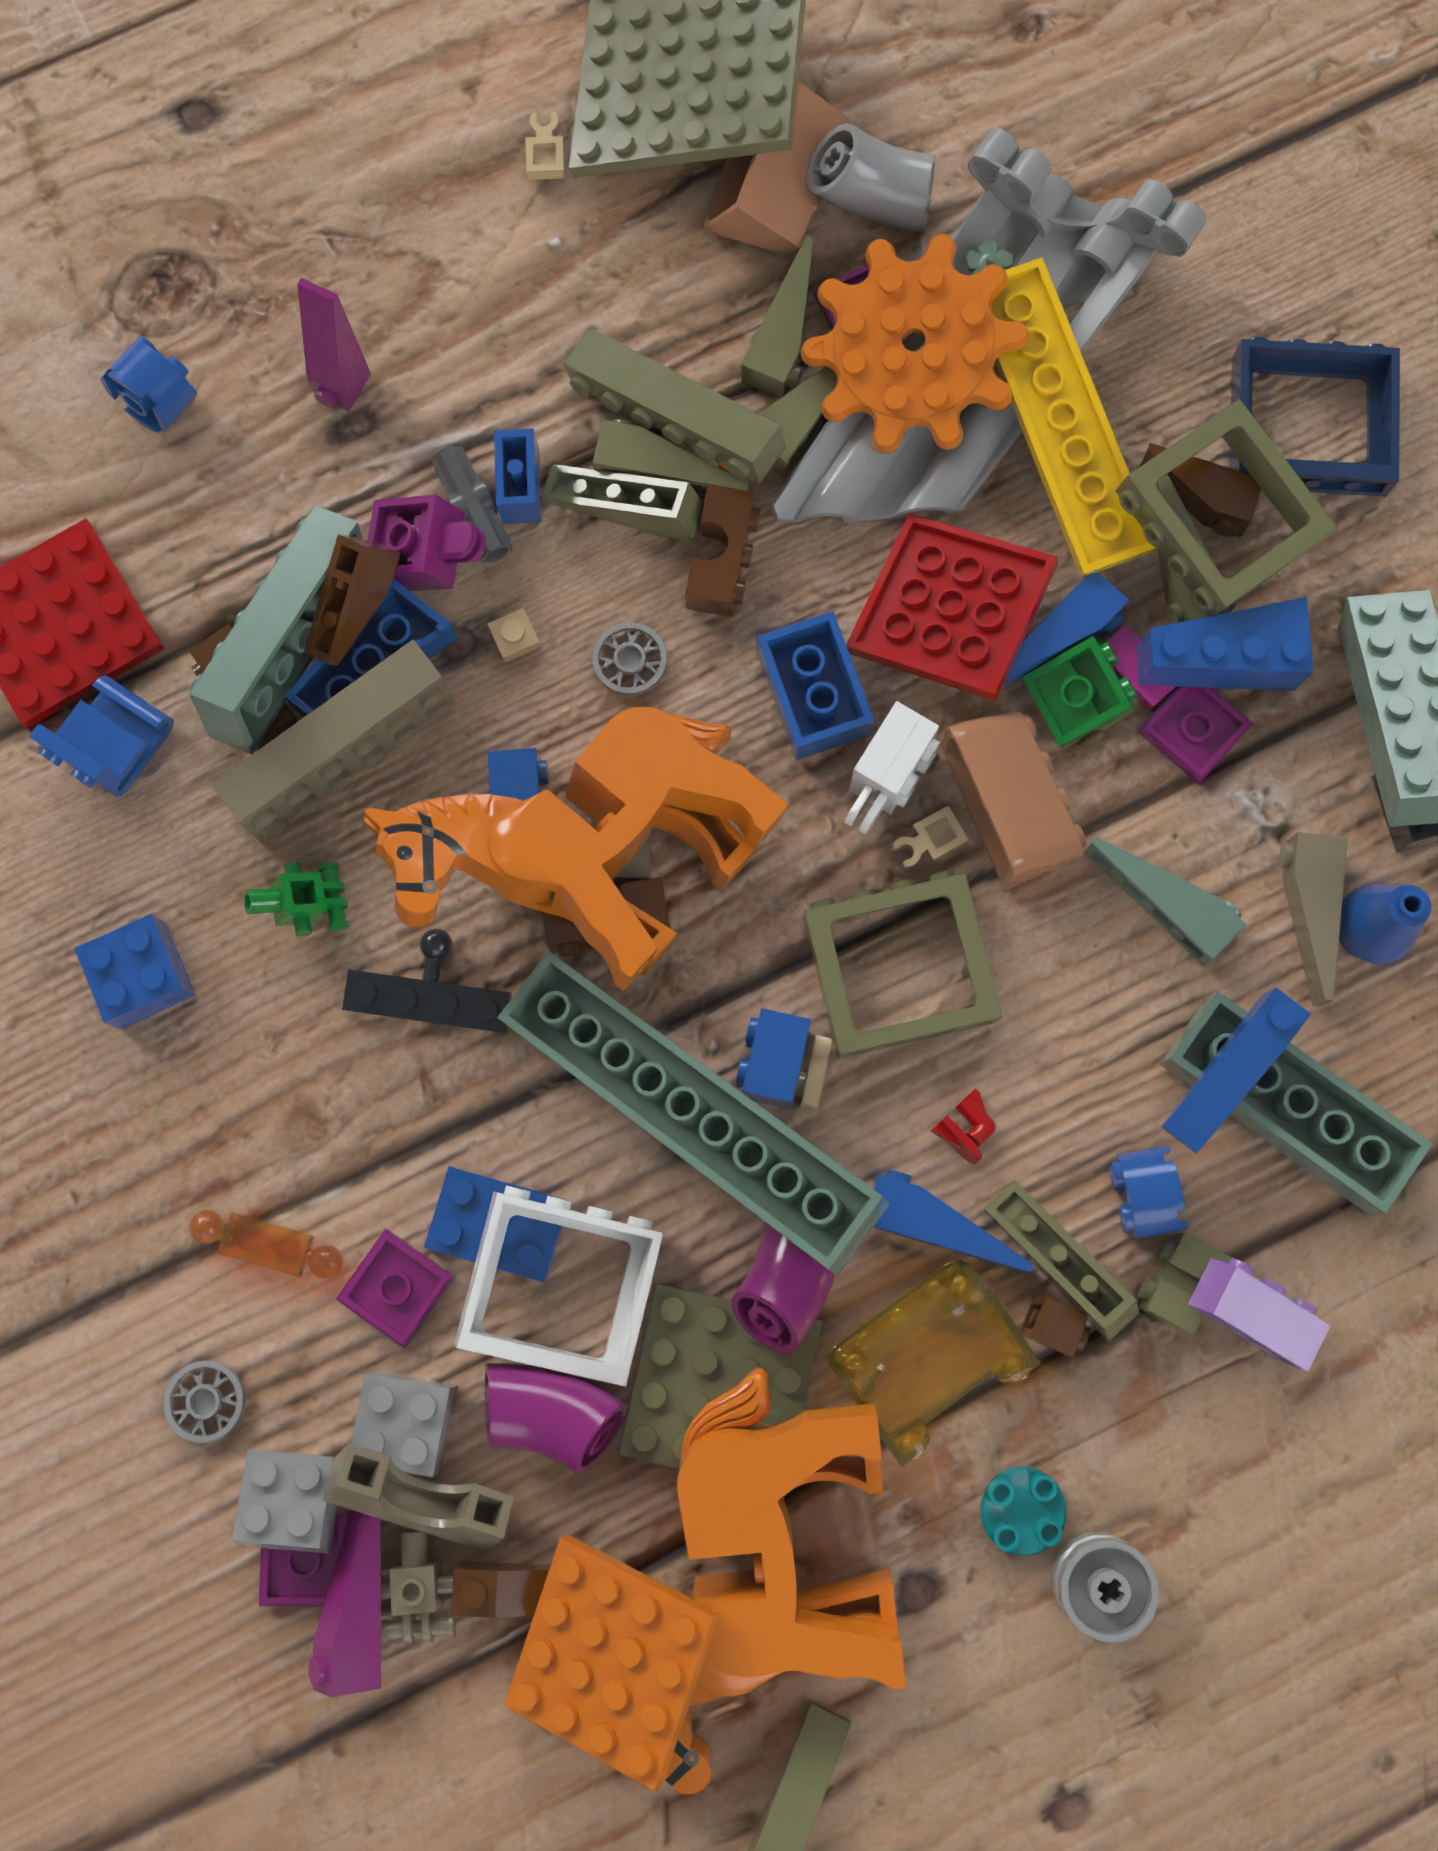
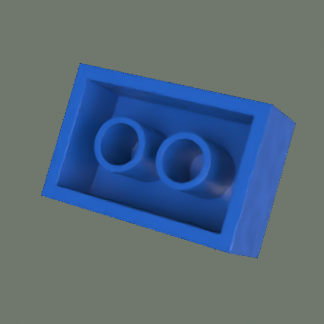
(814, 685)

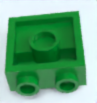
(1081, 691)

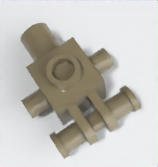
(414, 1589)

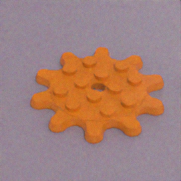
(921, 385)

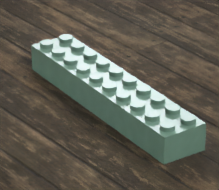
(695, 1113)

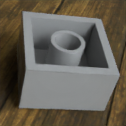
(405, 1420)
(284, 1504)

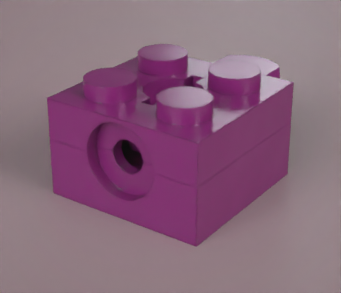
(428, 537)

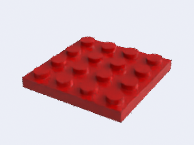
(952, 606)
(66, 623)

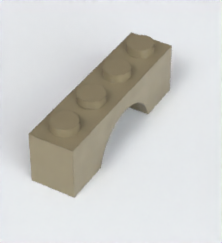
(376, 1487)

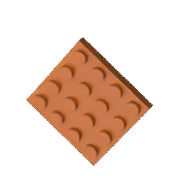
(612, 1661)

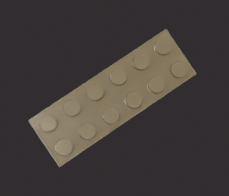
(335, 742)

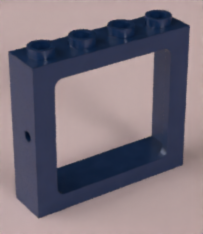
(1371, 363)

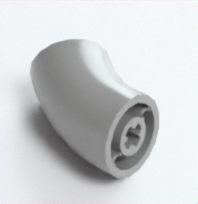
(872, 178)

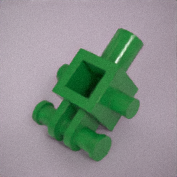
(300, 898)

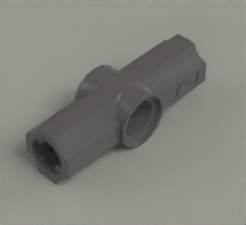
(473, 498)

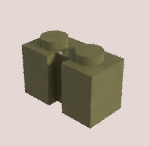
(1172, 1286)

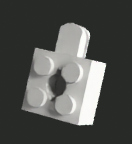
(890, 764)

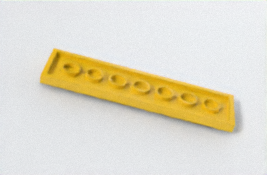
(1066, 425)

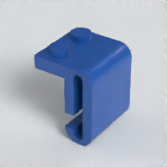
(108, 739)

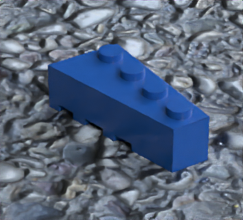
(392, 626)
(1233, 650)

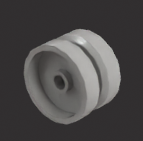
(1127, 1602)

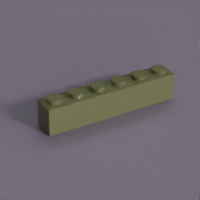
(675, 406)

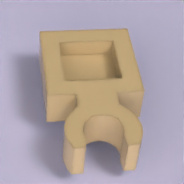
(545, 150)
(935, 836)
(810, 1084)

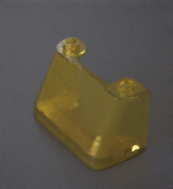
(930, 1354)

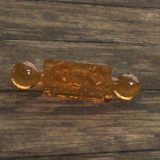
(266, 1244)

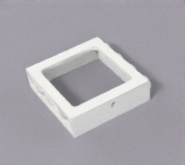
(633, 1295)

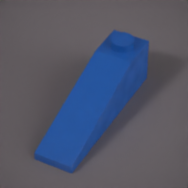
(1084, 613)
(1236, 1068)
(927, 1219)

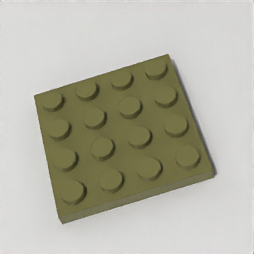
(694, 1355)

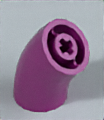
(781, 1293)
(550, 1414)

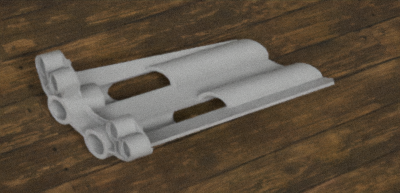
(1091, 258)

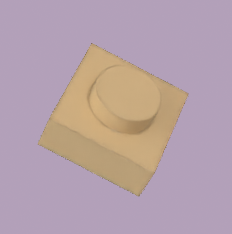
(514, 635)

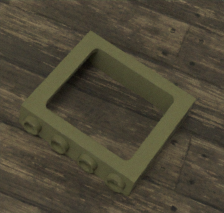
(1272, 473)
(943, 884)

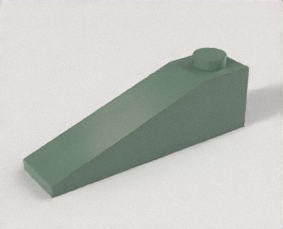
(1184, 910)

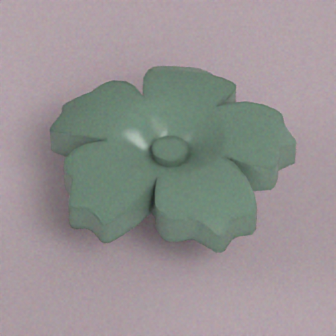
(987, 256)

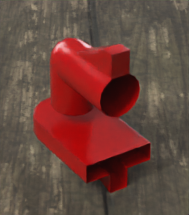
(983, 1127)

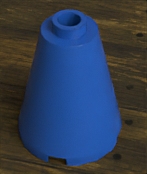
(1383, 921)

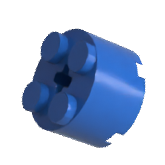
(149, 385)
(1149, 1192)

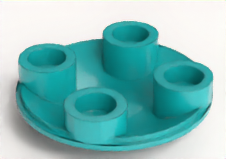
(1023, 1511)

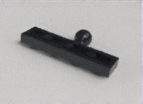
(426, 998)

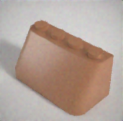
(767, 195)
(1012, 796)

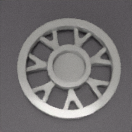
(629, 658)
(204, 1401)

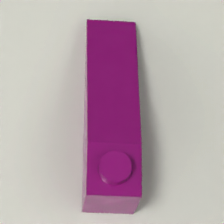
(330, 348)
(349, 1627)

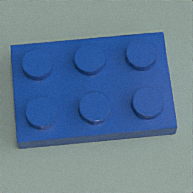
(462, 1218)

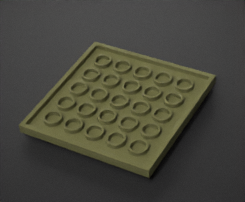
(685, 82)

